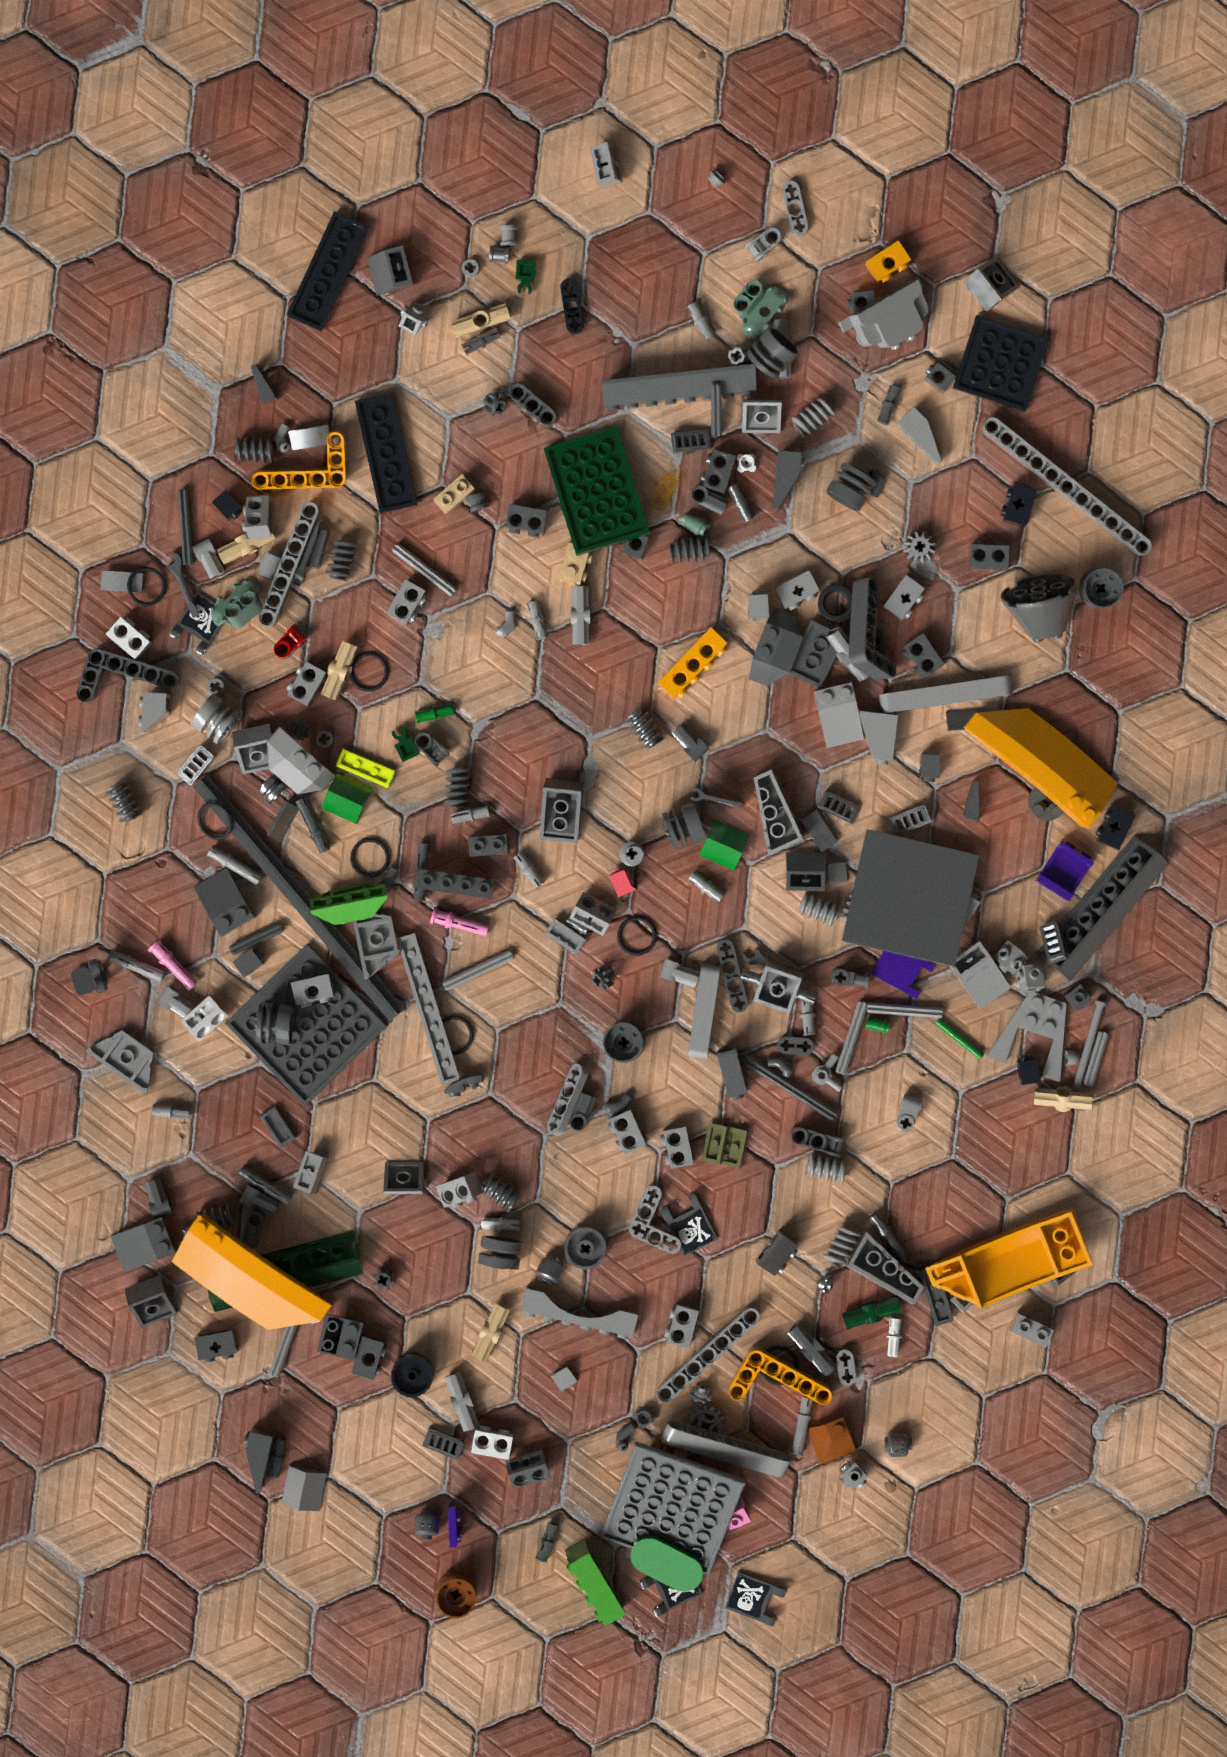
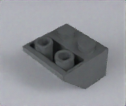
(390, 270)
(805, 871)
(340, 1336)

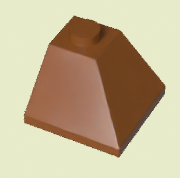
(831, 1439)

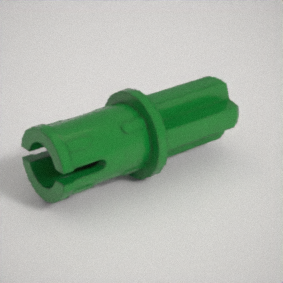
(434, 713)

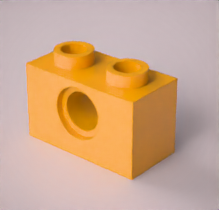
(895, 253)

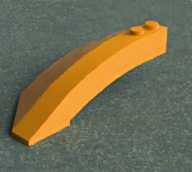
(1046, 761)
(1014, 1260)
(246, 1278)

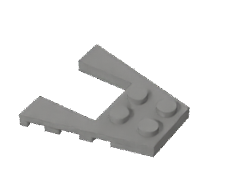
(1040, 1016)

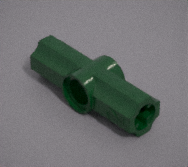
(871, 1312)

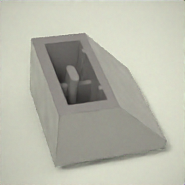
(154, 710)

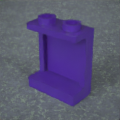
(1064, 870)

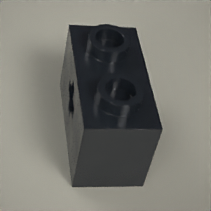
(1026, 497)
(1114, 839)

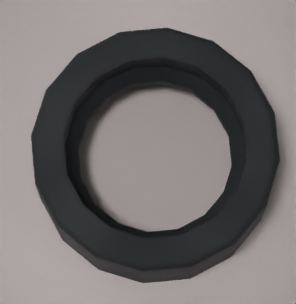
(821, 603)

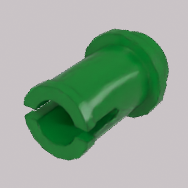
(877, 1025)

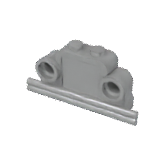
(890, 317)

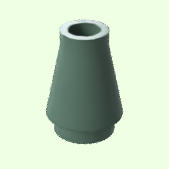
(695, 524)

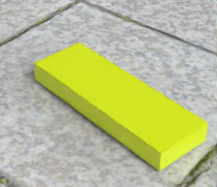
(365, 768)

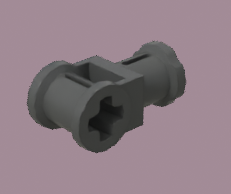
(850, 978)

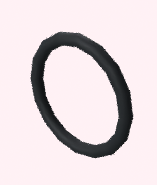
(141, 602)
(385, 672)
(227, 814)
(365, 841)
(621, 928)
(470, 1032)
(795, 1360)

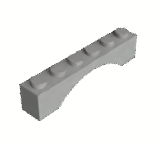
(619, 1321)

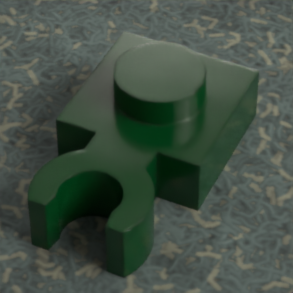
(525, 272)
(406, 747)

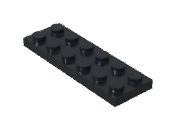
(327, 271)
(386, 453)

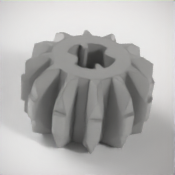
(924, 552)

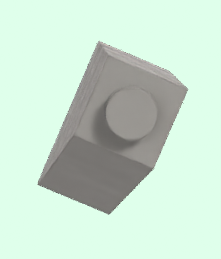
(880, 735)

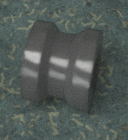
(477, 502)

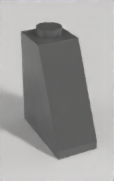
(731, 1073)

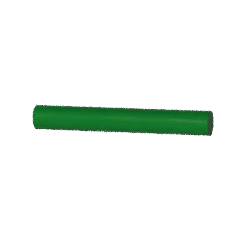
(960, 1039)

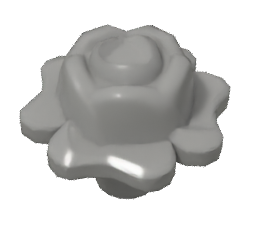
(701, 1393)

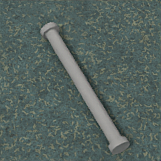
(1088, 1046)

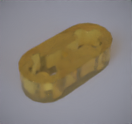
(668, 494)

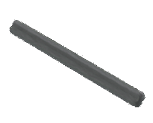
(787, 1086)

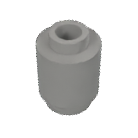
(269, 564)

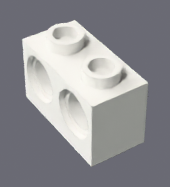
(126, 641)
(204, 1018)
(491, 1448)

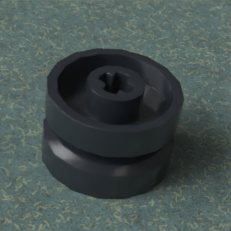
(414, 1363)

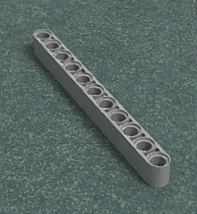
(1076, 488)

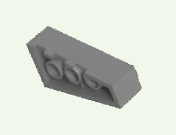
(776, 815)
(881, 1268)

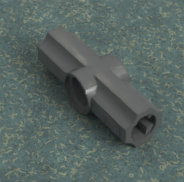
(812, 1349)

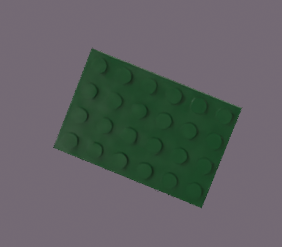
(596, 491)

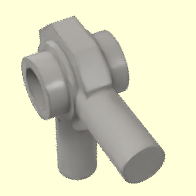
(822, 1074)

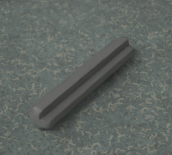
(716, 409)
(256, 939)

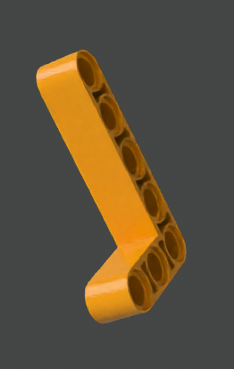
(308, 473)
(778, 1374)

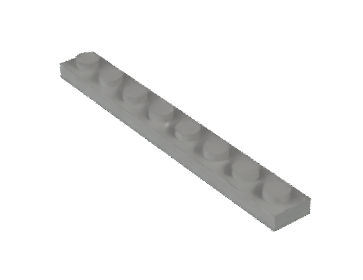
(428, 1009)

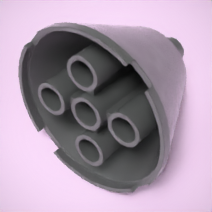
(1041, 604)

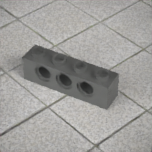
(453, 883)

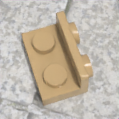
(574, 566)

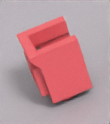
(621, 881)

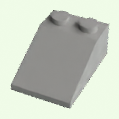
(838, 715)

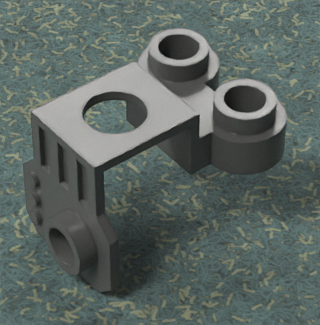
(87, 979)

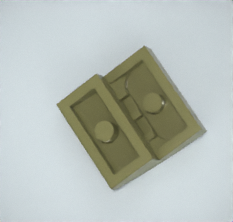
(725, 1145)

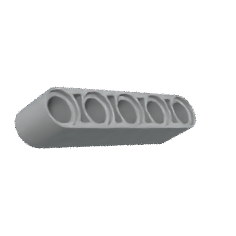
(704, 1011)

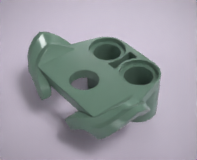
(772, 297)
(242, 609)

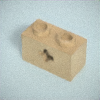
(454, 495)

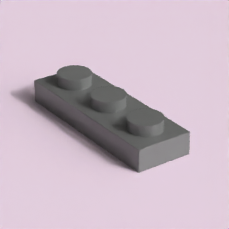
(937, 1300)

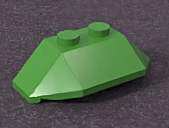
(349, 903)

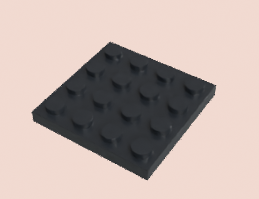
(1000, 363)

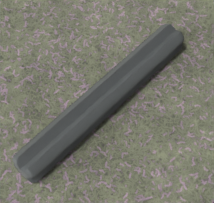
(185, 527)

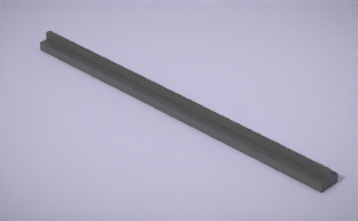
(298, 897)

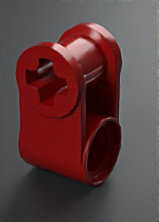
(290, 641)

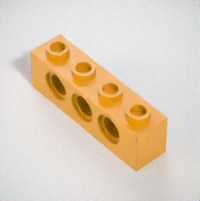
(710, 639)

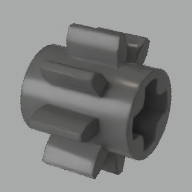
(494, 403)
(299, 729)
(603, 977)
(386, 1274)

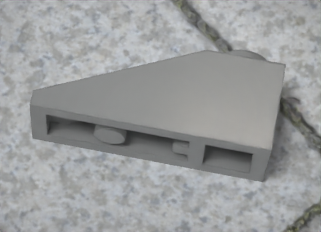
(917, 429)

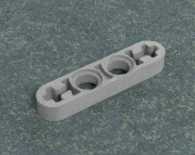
(564, 1098)

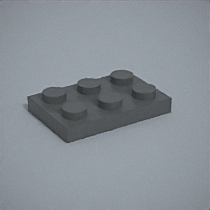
(814, 656)

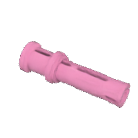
(450, 920)
(166, 957)

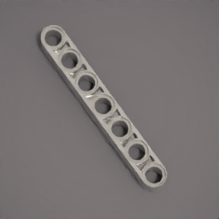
(288, 554)
(945, 694)
(711, 1345)
(726, 1448)

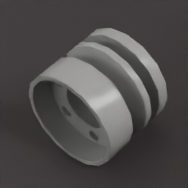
(215, 718)

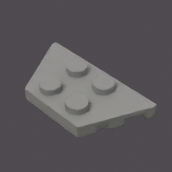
(375, 943)
(126, 1058)

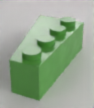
(594, 1583)

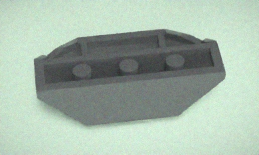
(776, 648)

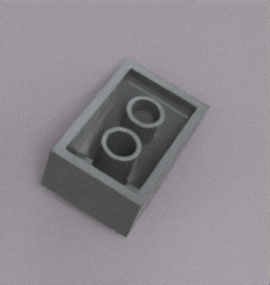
(787, 471)
(561, 810)
(224, 902)
(144, 1243)
(258, 1450)

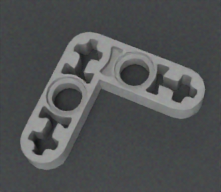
(646, 1221)

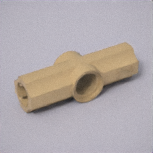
(493, 316)
(242, 547)
(339, 670)
(1063, 1099)
(490, 1332)

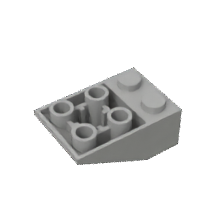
(979, 975)

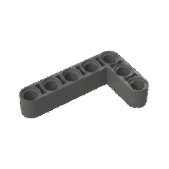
(863, 632)
(123, 669)

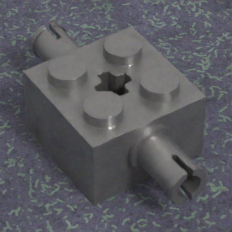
(788, 992)

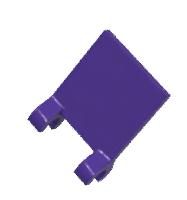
(900, 971)

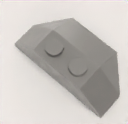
(295, 764)

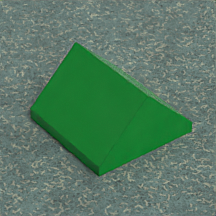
(346, 798)
(724, 845)

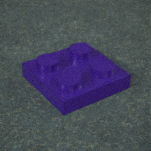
(454, 1518)

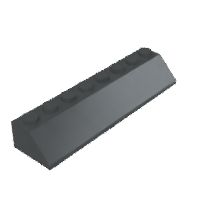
(677, 387)
(1106, 904)

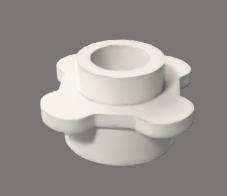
(742, 466)

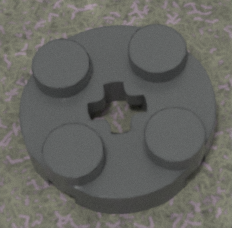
(1038, 808)

